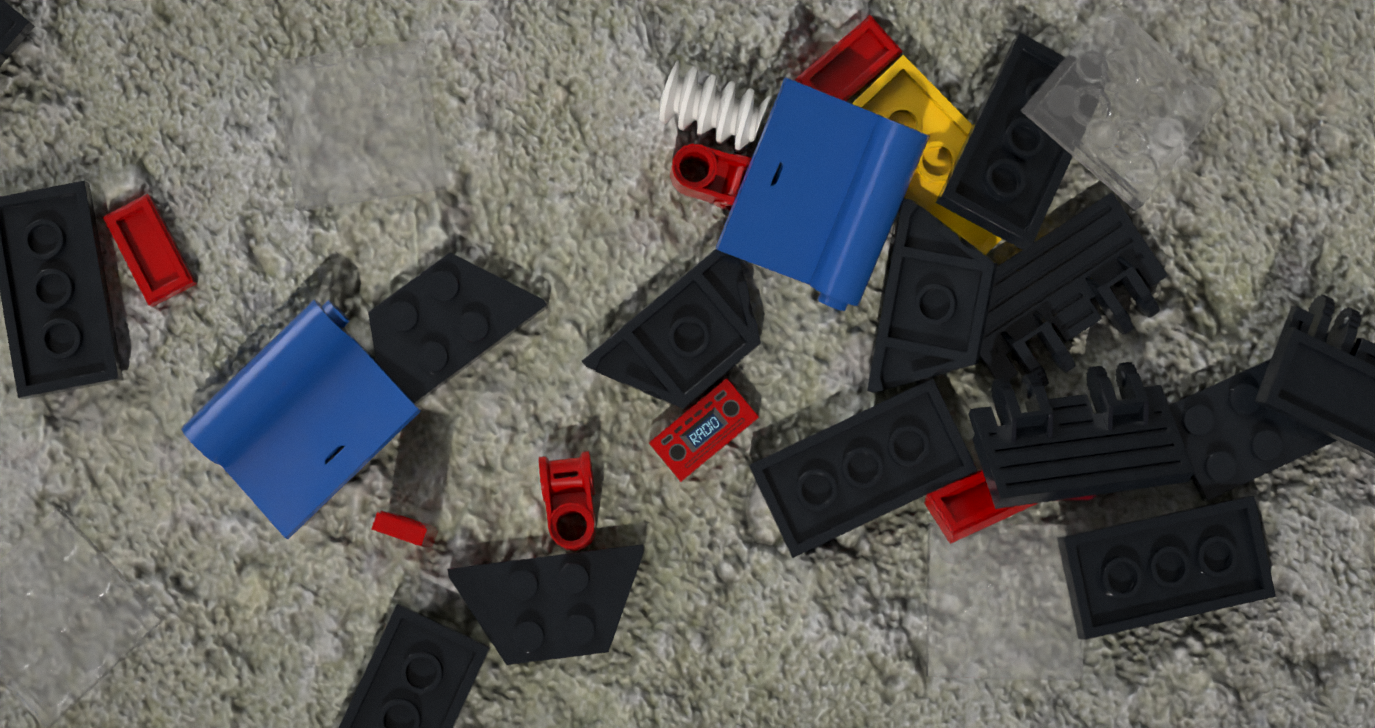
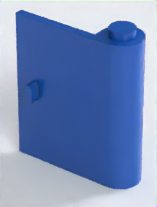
(831, 196)
(295, 411)

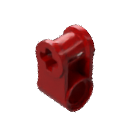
(722, 177)
(568, 496)

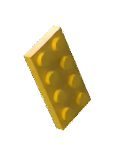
(914, 101)

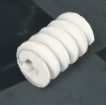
(712, 108)

